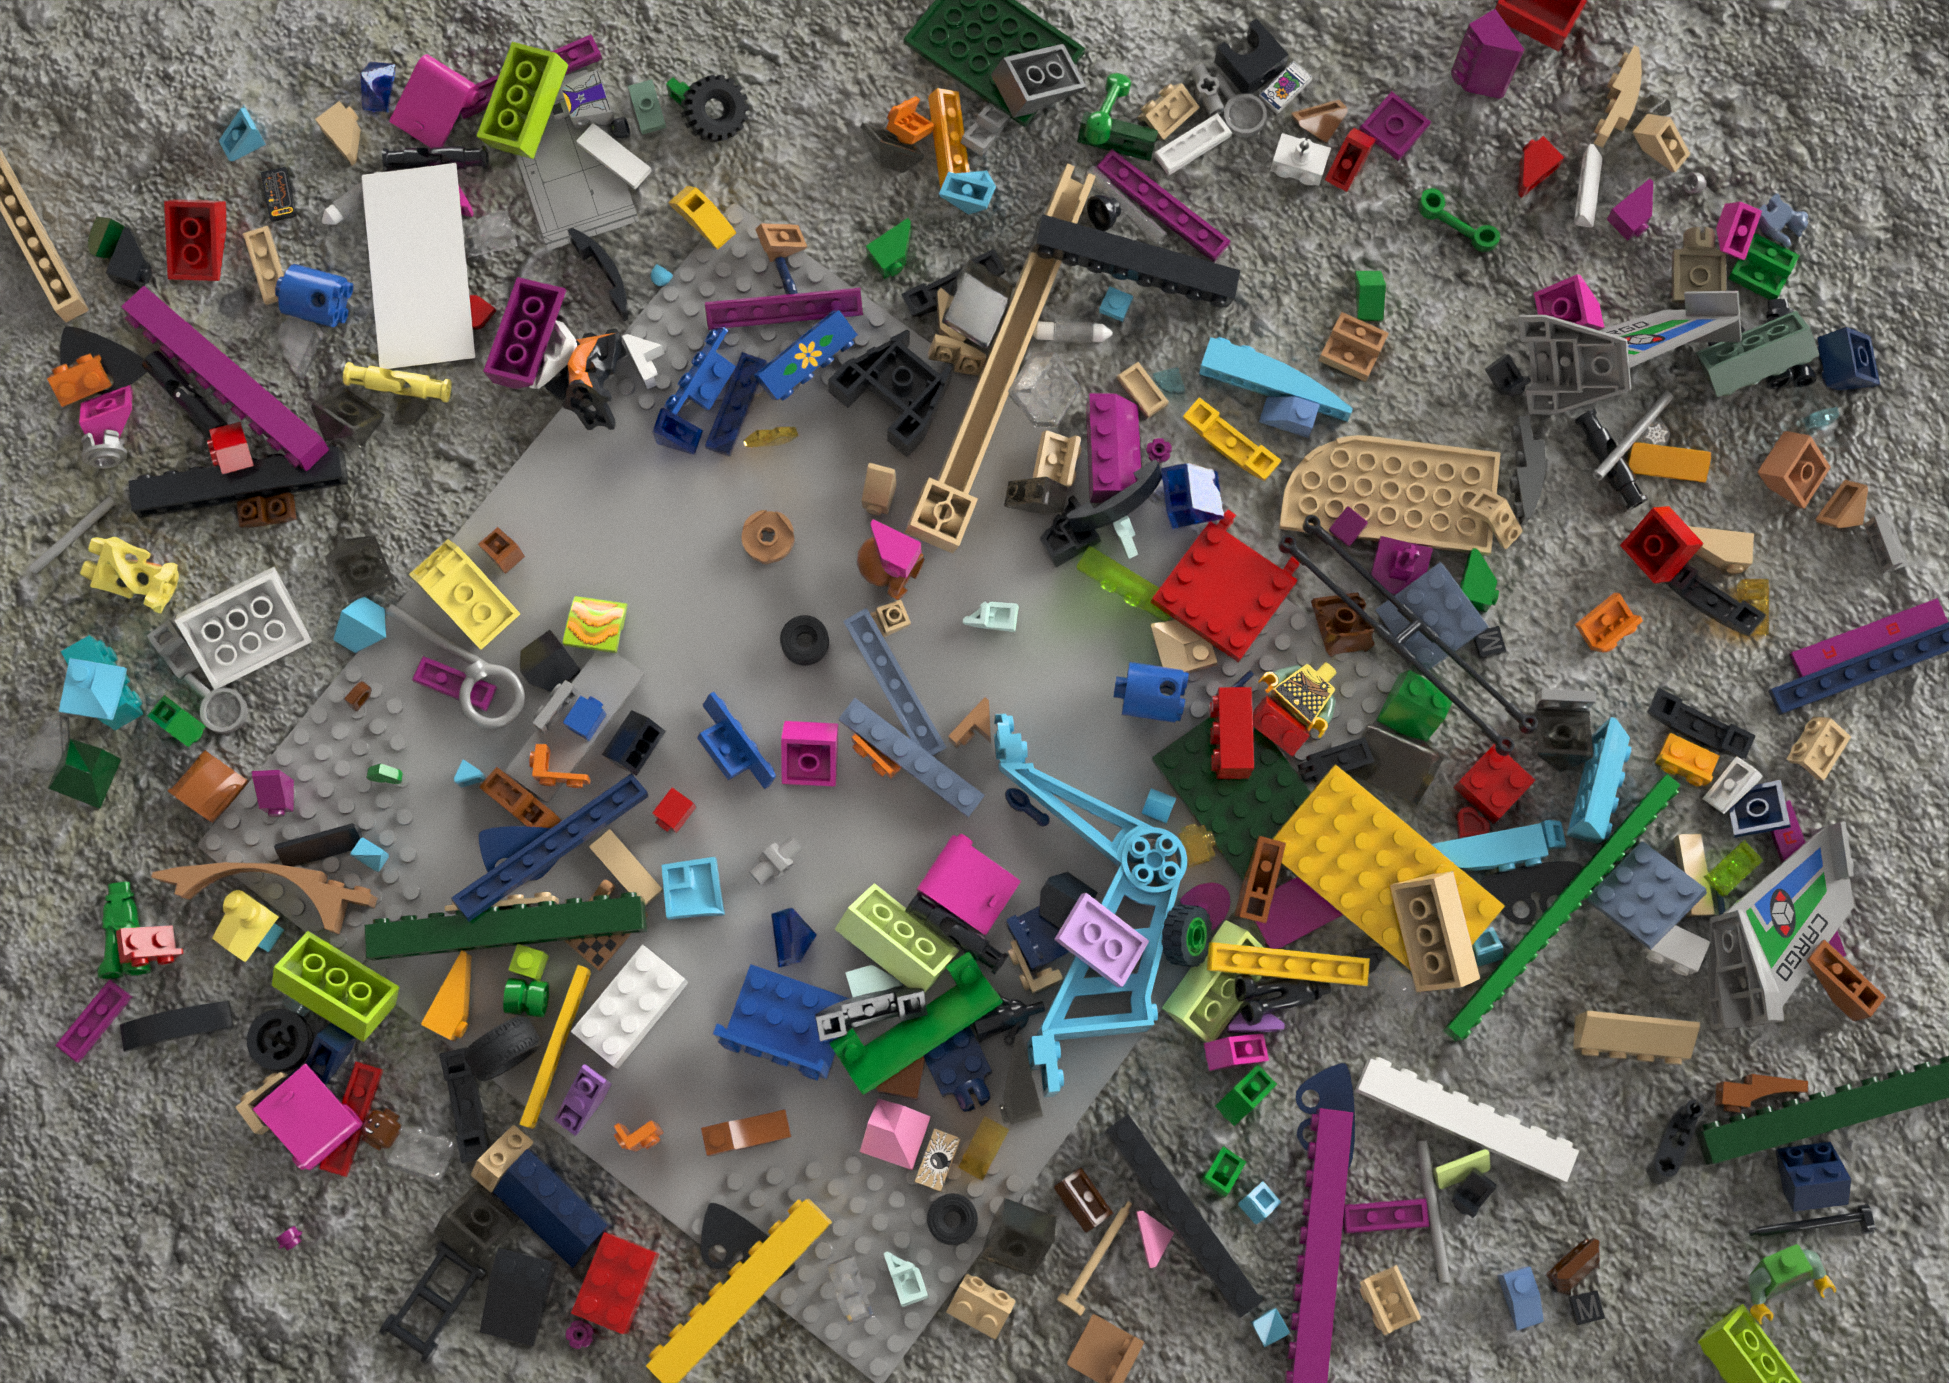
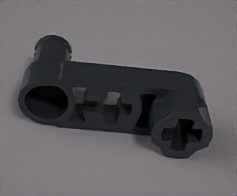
(1671, 1158)

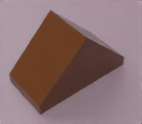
(906, 1082)

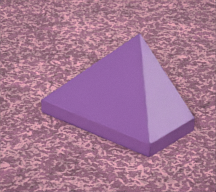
(1268, 1024)

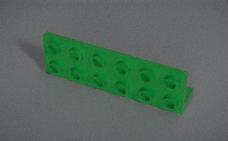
(915, 1037)

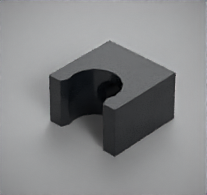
(1254, 69)

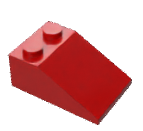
(195, 239)

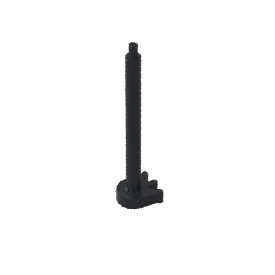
(1863, 1216)

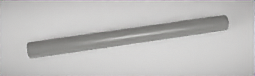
(1632, 436)
(435, 637)
(1433, 1211)

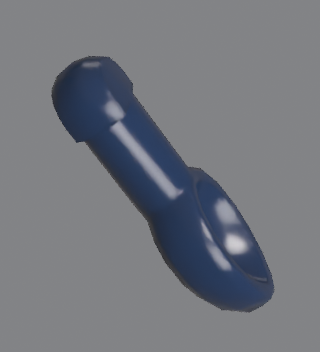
(788, 282)
(1020, 802)

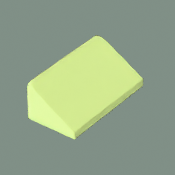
(1457, 1170)

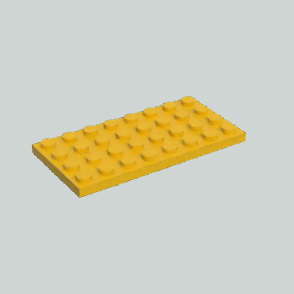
(1357, 847)

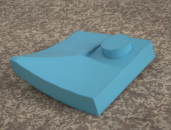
(92, 689)
(692, 889)

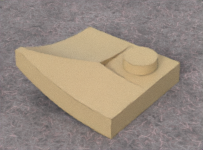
(1181, 647)

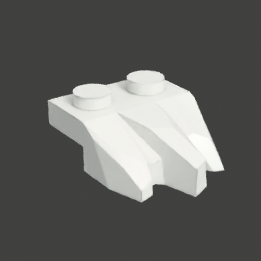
(557, 354)

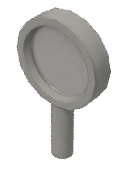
(1243, 112)
(221, 709)

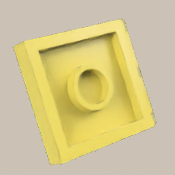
(464, 593)

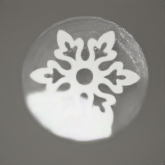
(1656, 434)

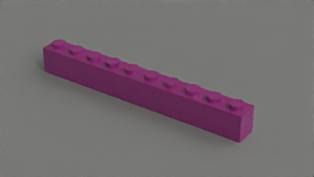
(225, 378)
(1321, 1247)

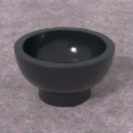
(1103, 211)

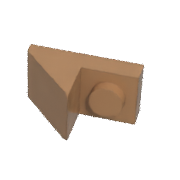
(780, 240)
(977, 719)

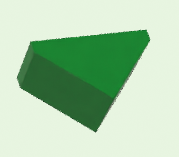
(1370, 295)
(1223, 1172)

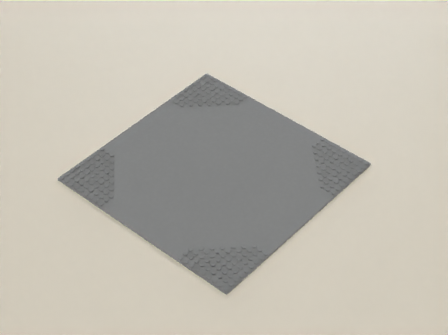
(664, 534)

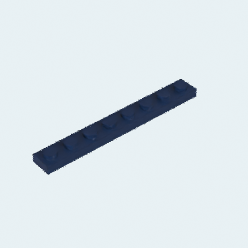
(1861, 669)
(549, 847)

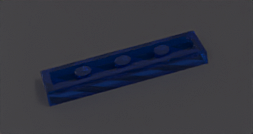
(735, 405)

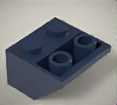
(1813, 1176)

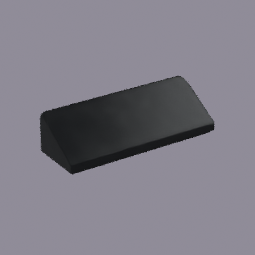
(318, 845)

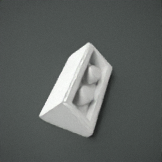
(1588, 187)

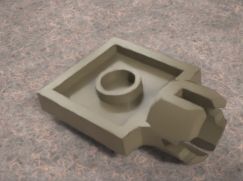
(1697, 264)

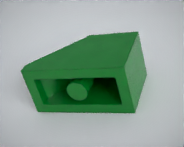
(891, 249)
(1479, 582)
(177, 721)
(1245, 1095)

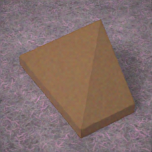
(1321, 119)
(1846, 506)

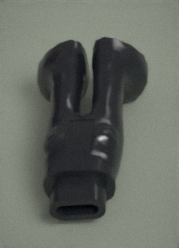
(1801, 375)
(1293, 994)

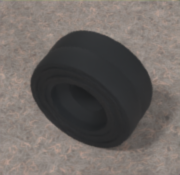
(804, 625)
(936, 1216)

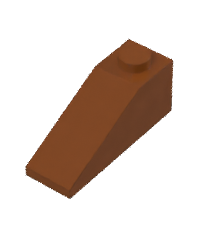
(1260, 880)
(1844, 983)

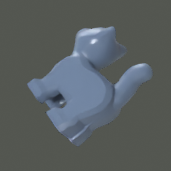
(1780, 215)

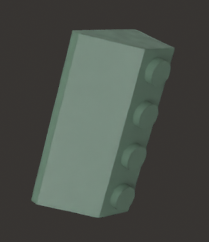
(1760, 353)

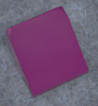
(1348, 526)

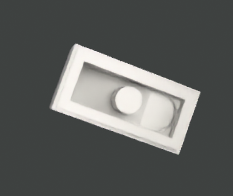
(1732, 785)

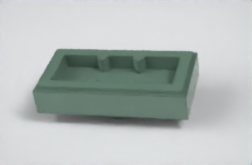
(647, 106)

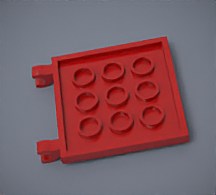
(1225, 589)

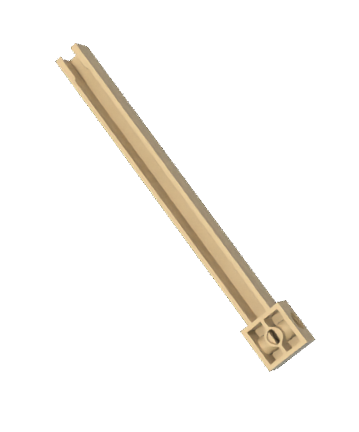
(945, 503)

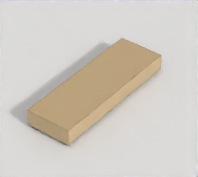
(264, 261)
(625, 867)

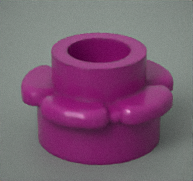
(1162, 456)
(289, 1238)
(586, 1330)

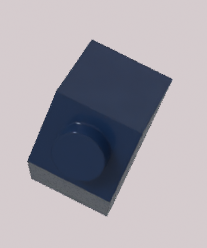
(329, 1051)

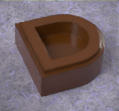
(358, 696)

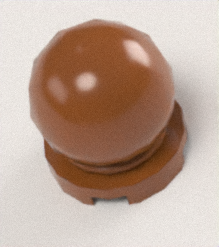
(873, 572)

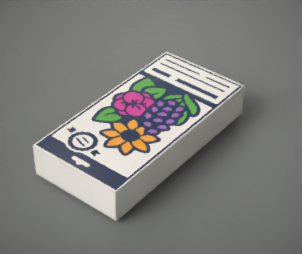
(1285, 87)

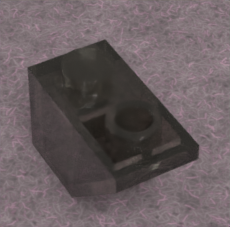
(1036, 495)

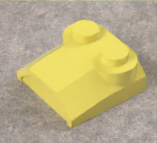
(243, 924)

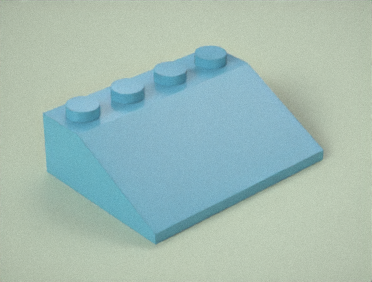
(1599, 784)

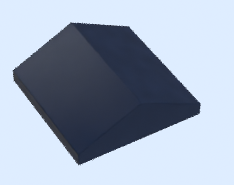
(1760, 810)

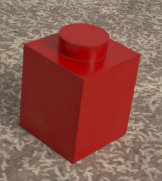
(673, 811)

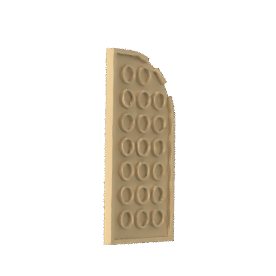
(1398, 487)

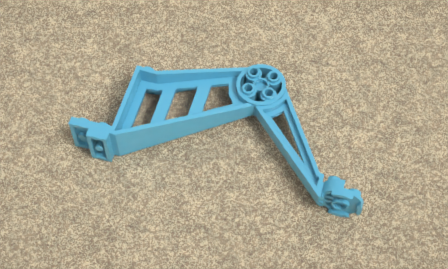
(1043, 1049)

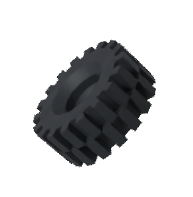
(733, 108)

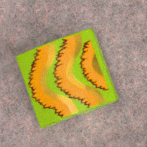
(595, 624)

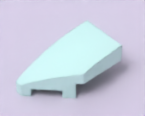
(1125, 533)
(994, 616)
(870, 980)
(906, 1280)

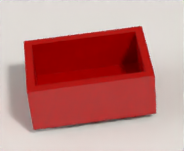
(1542, 19)
(1232, 733)
(615, 1283)

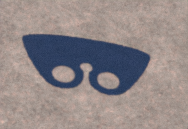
(506, 841)
(1335, 1093)

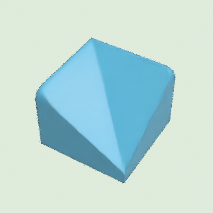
(369, 854)
(1270, 1327)

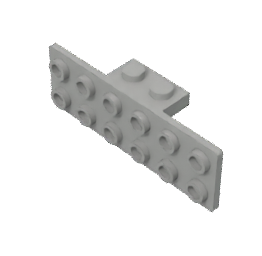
(605, 678)

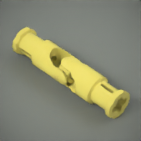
(393, 381)

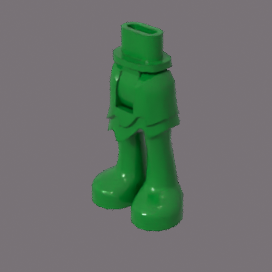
(118, 913)

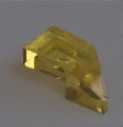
(768, 438)

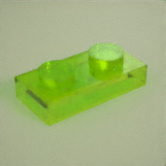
(1733, 868)

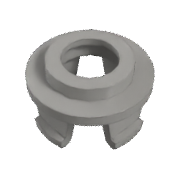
(111, 449)

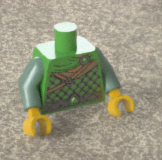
(1783, 1272)

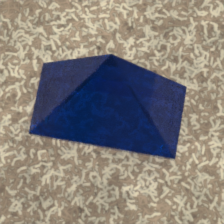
(377, 86)
(791, 936)

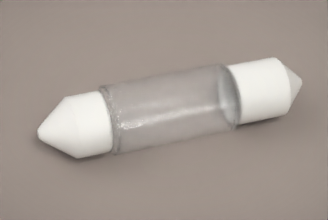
(344, 205)
(1071, 331)

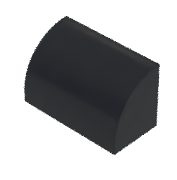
(634, 742)

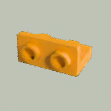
(1687, 760)

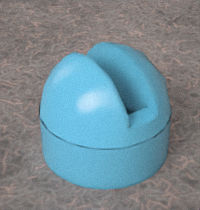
(660, 276)

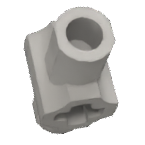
(1207, 90)
(775, 860)

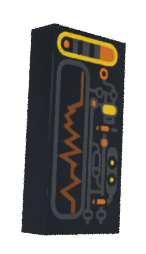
(278, 194)

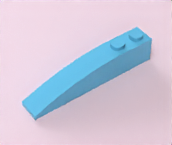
(1267, 376)
(1497, 849)

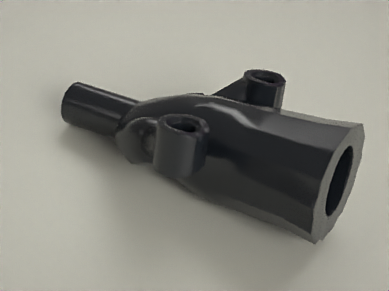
(1012, 1016)

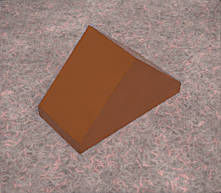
(501, 550)

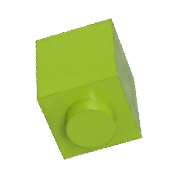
(528, 962)

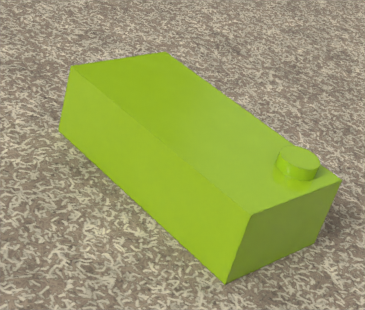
(522, 100)
(335, 986)

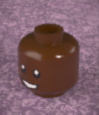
(381, 1129)

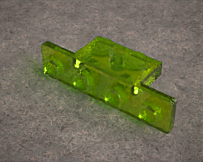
(1120, 580)

